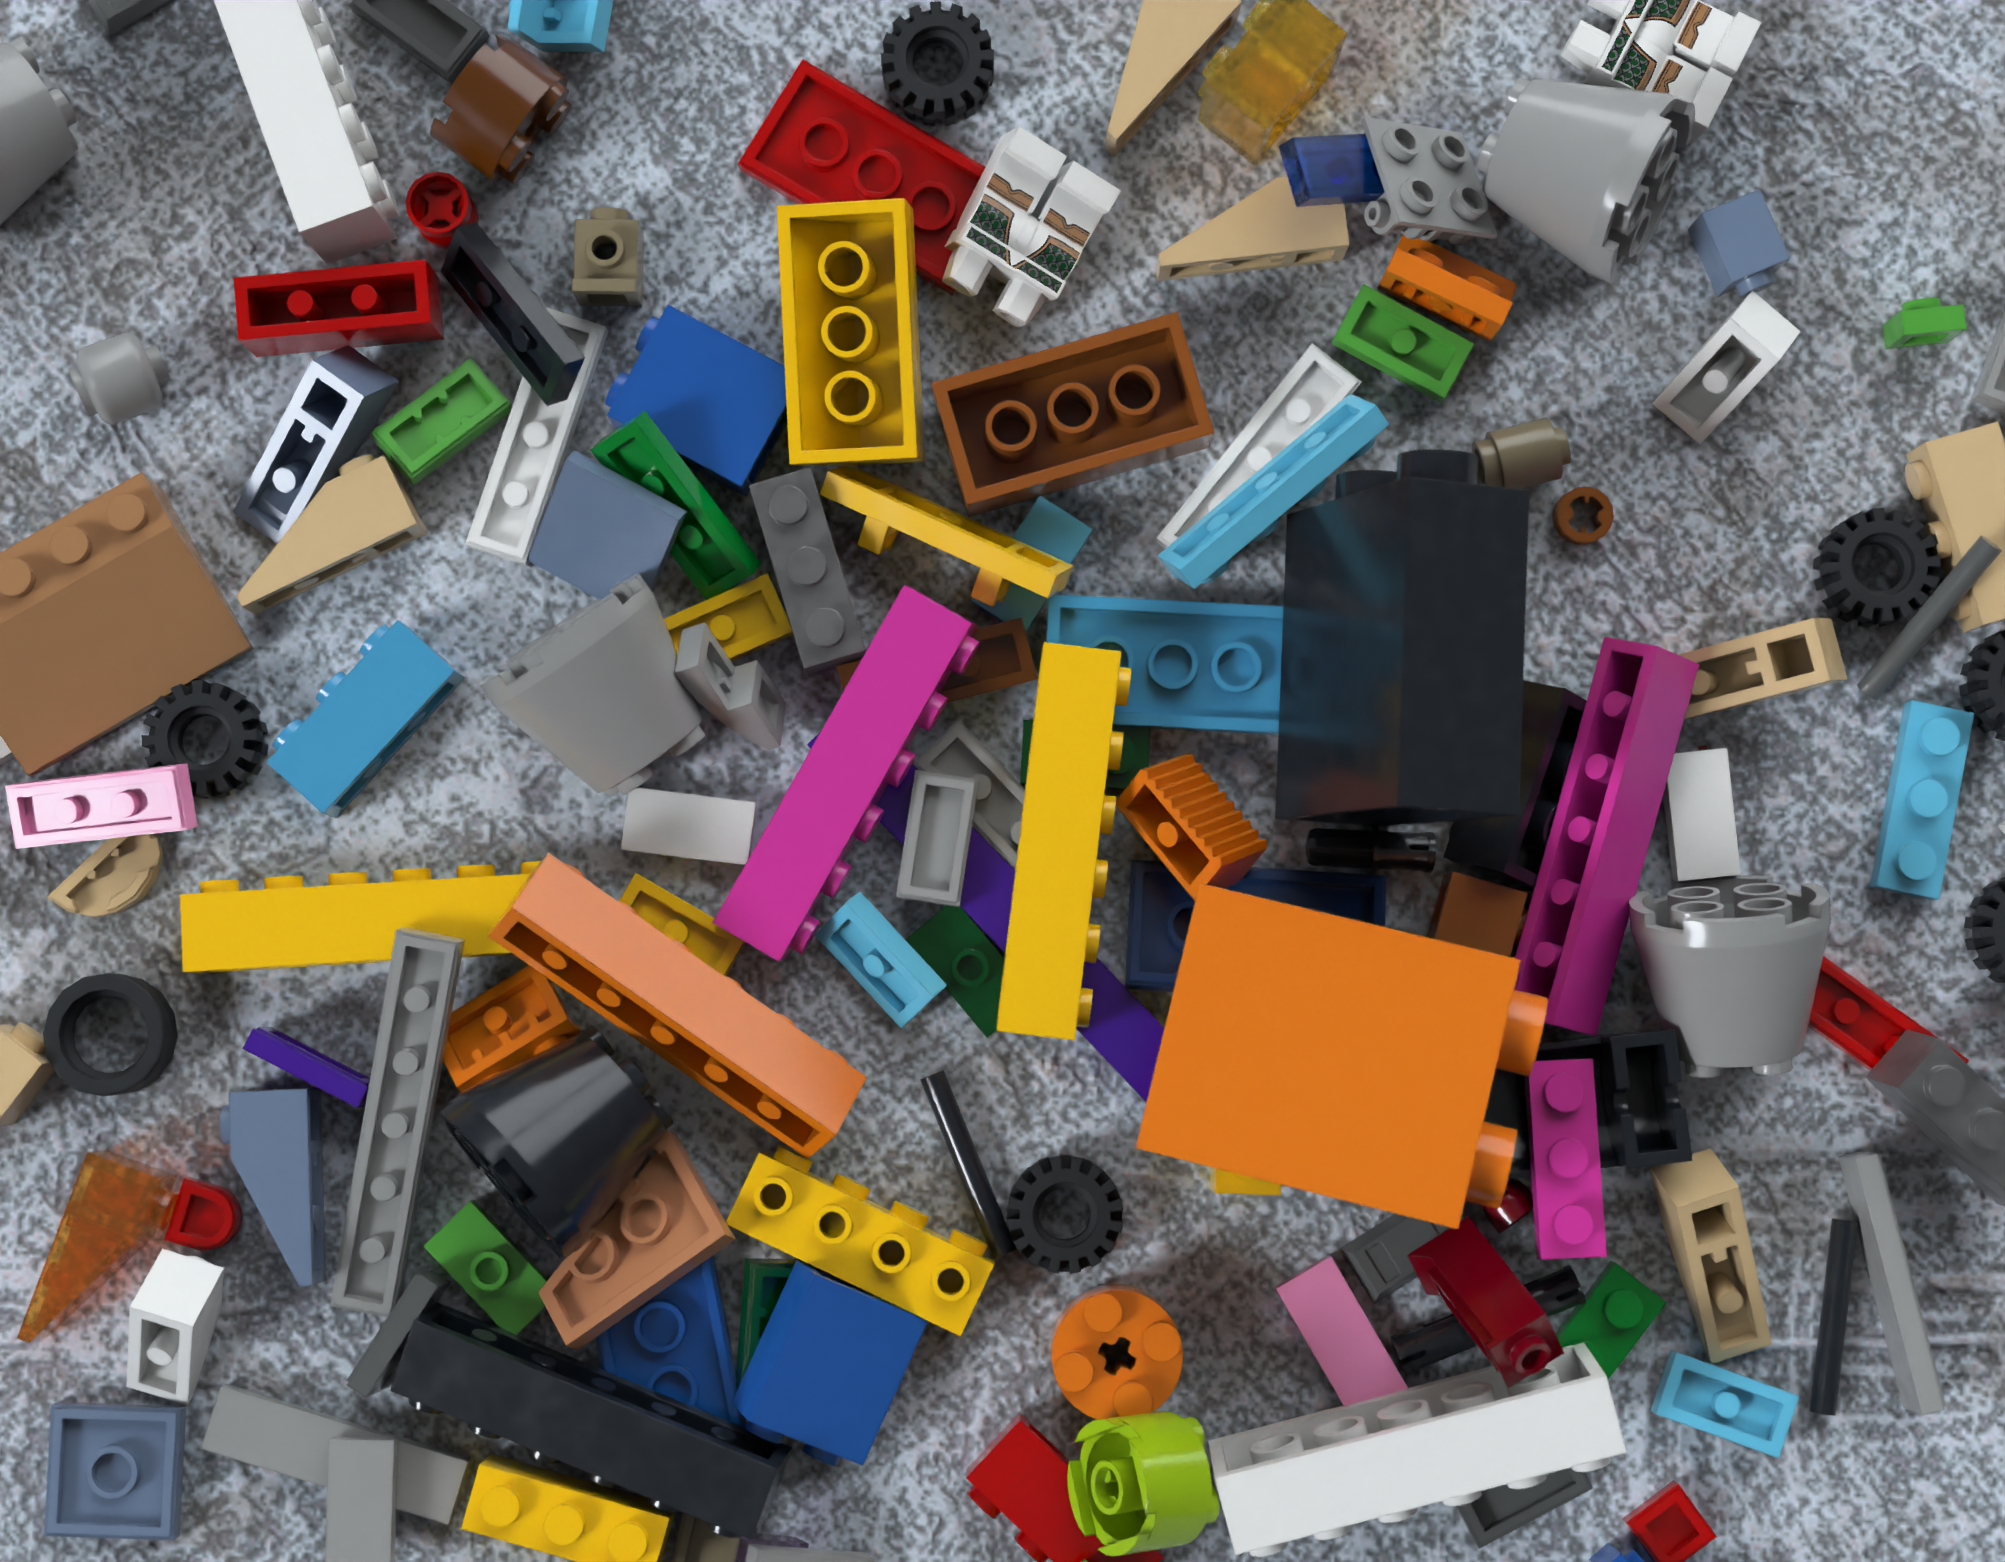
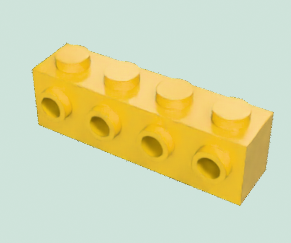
(860, 1240)

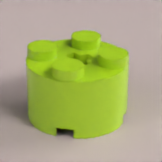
(1142, 1482)

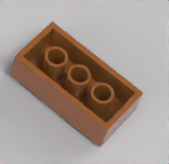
(1072, 414)

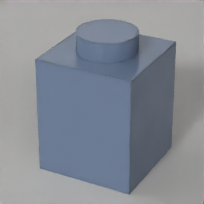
(1739, 245)

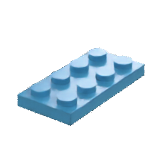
(1187, 659)

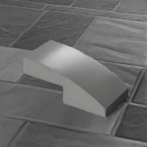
(733, 694)

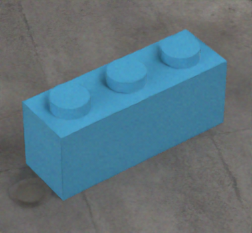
(363, 718)

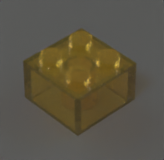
(1269, 75)

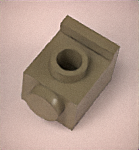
(611, 280)

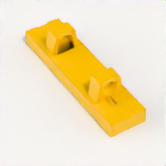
(897, 509)

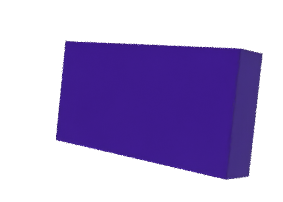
(309, 1065)

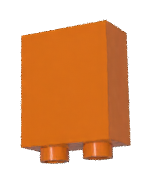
(1339, 1057)

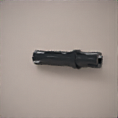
(1448, 1337)

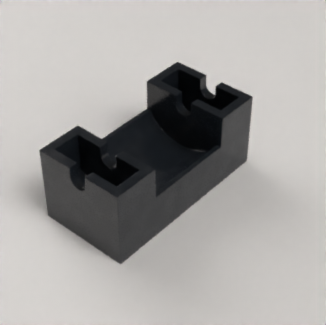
(1634, 1094)

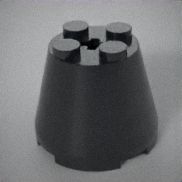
(560, 1135)

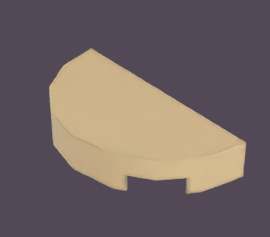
(112, 877)

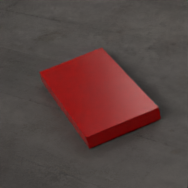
(842, 147)

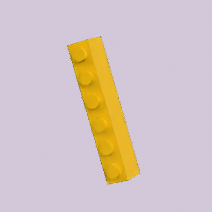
(1059, 841)
(340, 921)

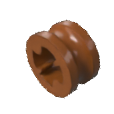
(1602, 518)

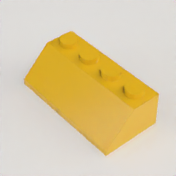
(851, 333)

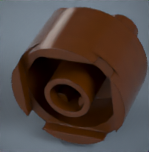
(501, 109)

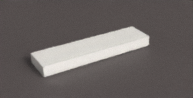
(1295, 405)
(532, 455)

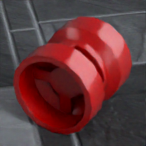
(433, 200)

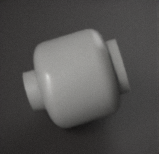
(119, 378)

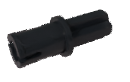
(1371, 849)

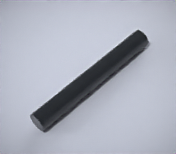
(968, 1164)
(1833, 1317)

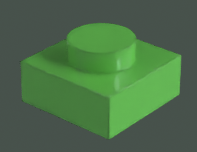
(1924, 323)

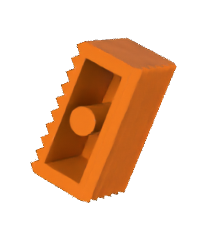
(1191, 824)

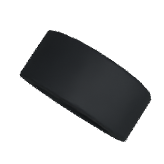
(61, 1024)

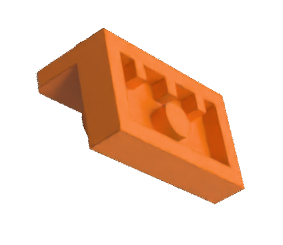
(1448, 287)
(506, 1027)

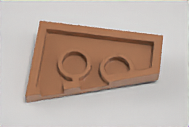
(640, 1248)

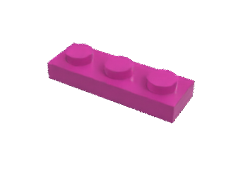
(1565, 1160)

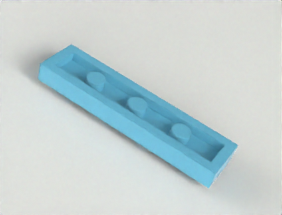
(1288, 478)

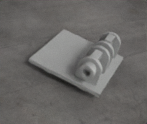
(1426, 184)

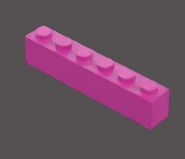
(846, 775)
(1602, 829)

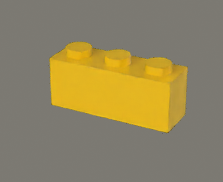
(564, 1514)

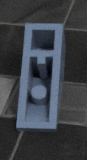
(315, 437)
(280, 1161)

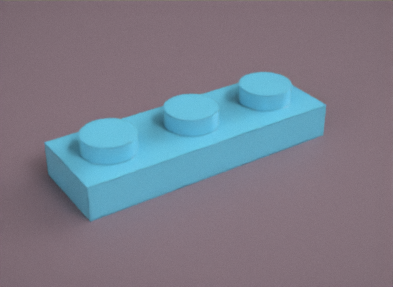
(1921, 800)

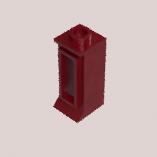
(1487, 1301)

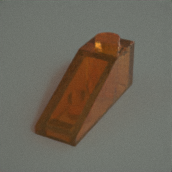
(105, 1223)

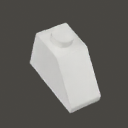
(1727, 367)
(173, 1325)

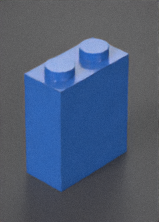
(706, 396)
(827, 1366)

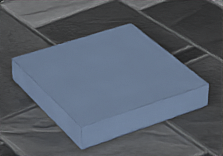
(604, 529)
(115, 1471)

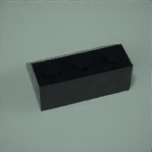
(1514, 846)

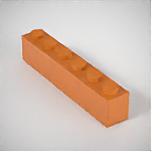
(678, 1006)

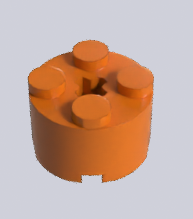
(1128, 1387)

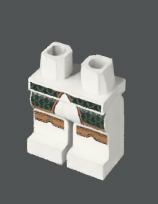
(1665, 49)
(1022, 249)

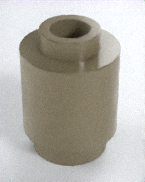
(1522, 455)

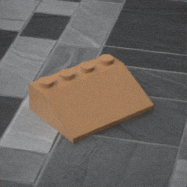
(104, 622)

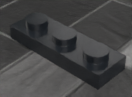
(512, 314)

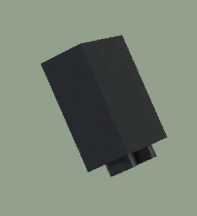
(1404, 648)

